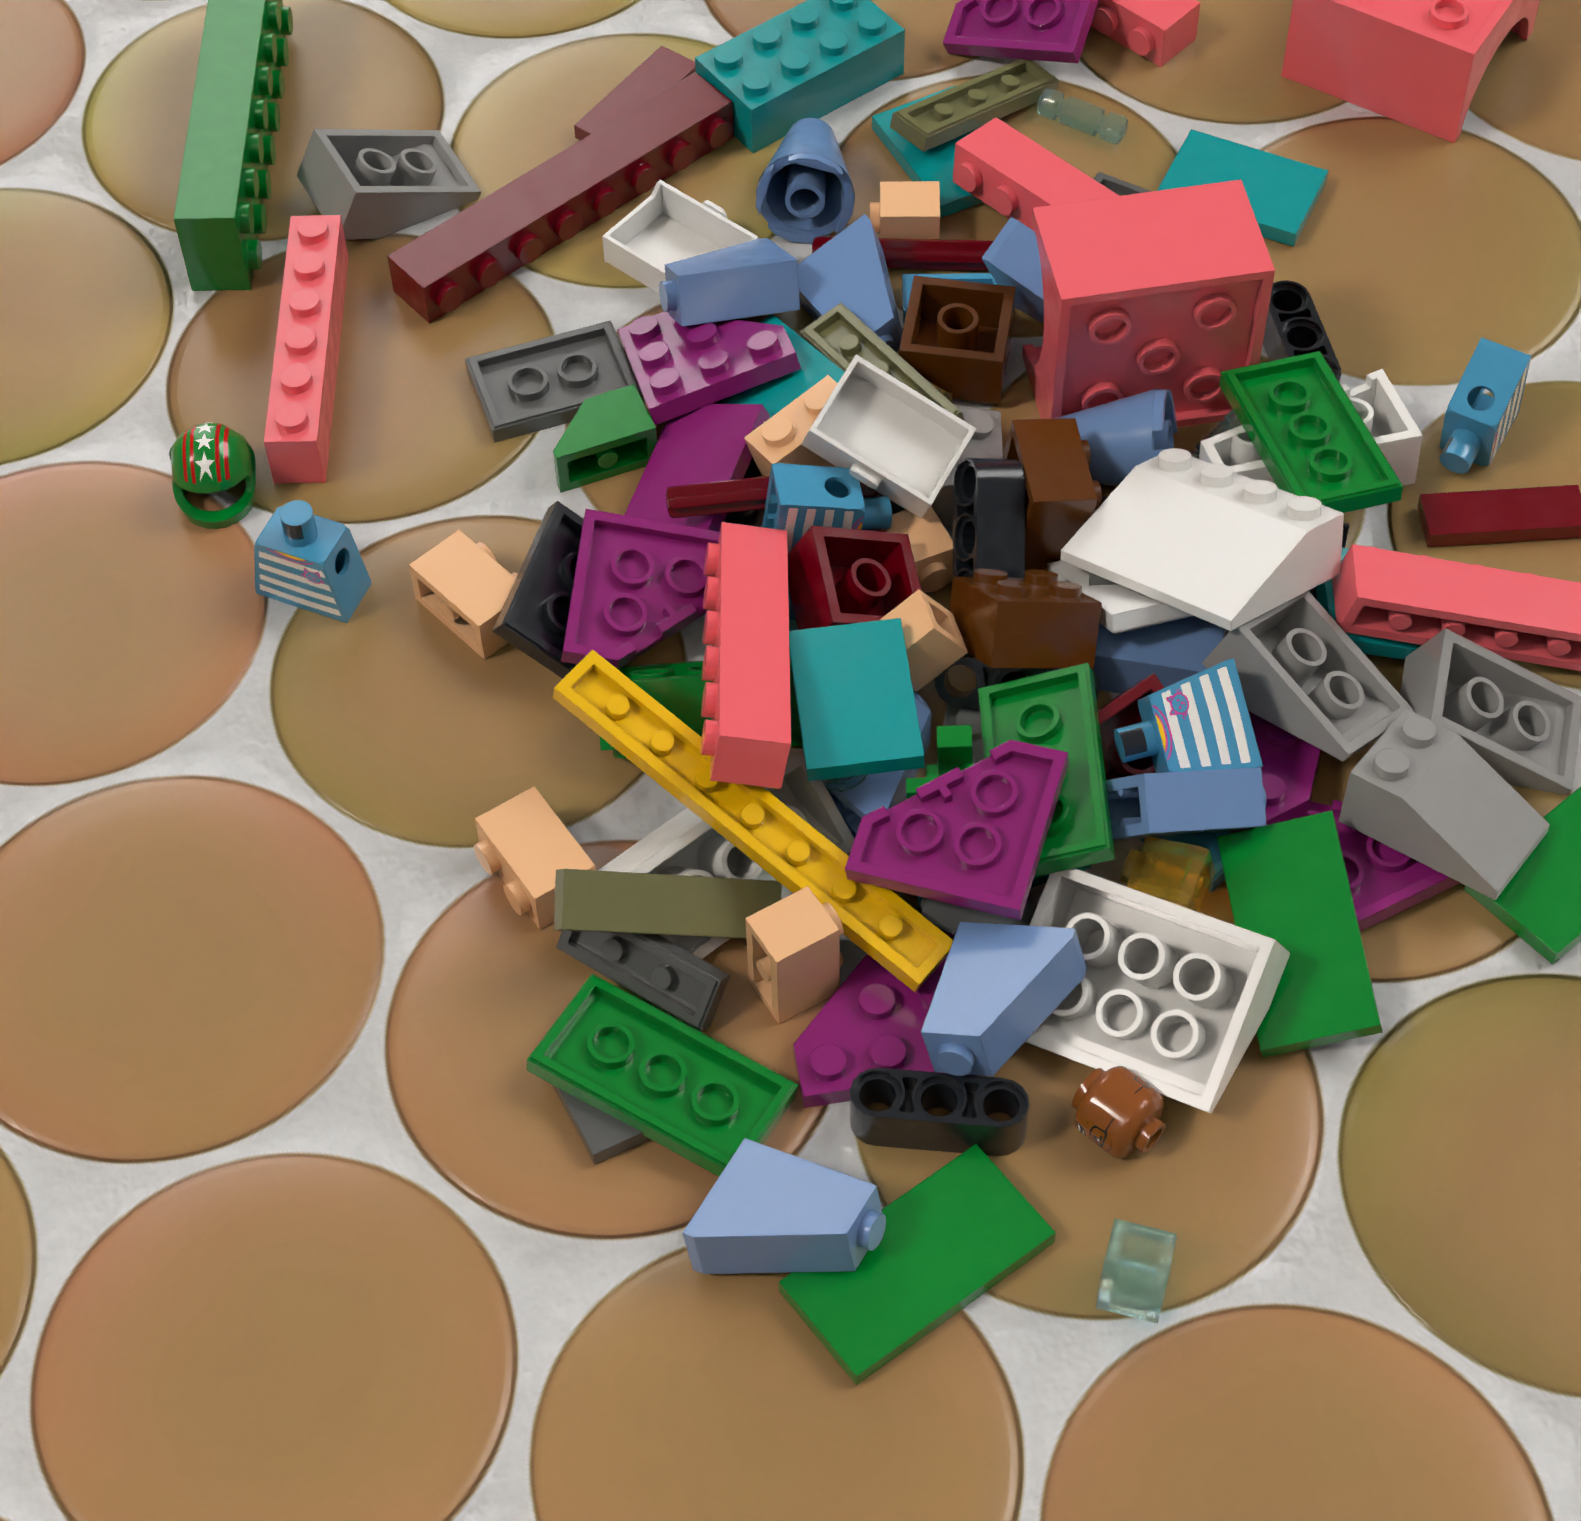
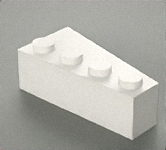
(1380, 411)

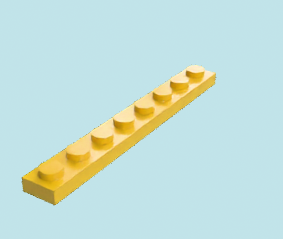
(751, 819)

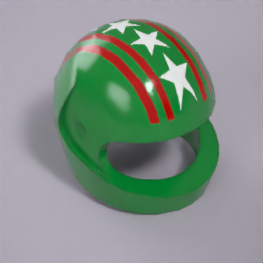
(211, 461)

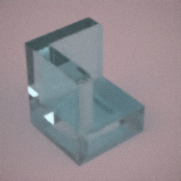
(1136, 1270)

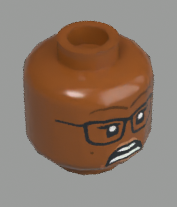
(1119, 1111)

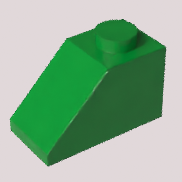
(605, 439)

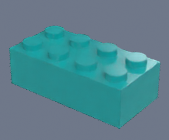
(803, 65)

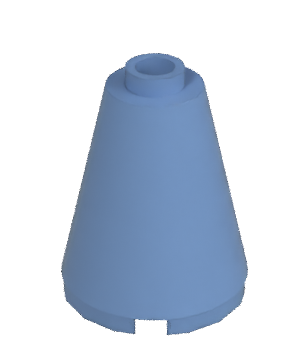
(806, 184)
(1126, 433)

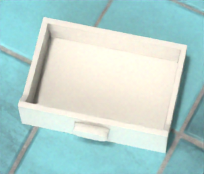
(667, 230)
(888, 436)

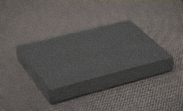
(547, 379)

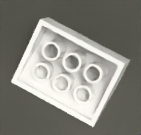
(1208, 539)
(1160, 989)

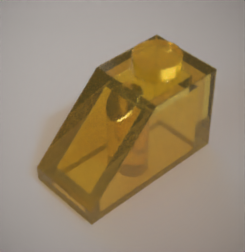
(1170, 872)

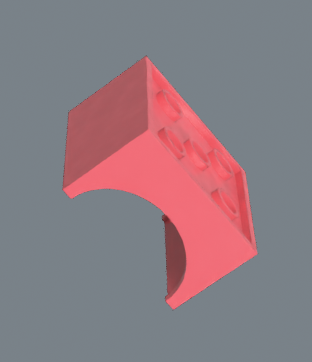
(1402, 55)
(1149, 299)

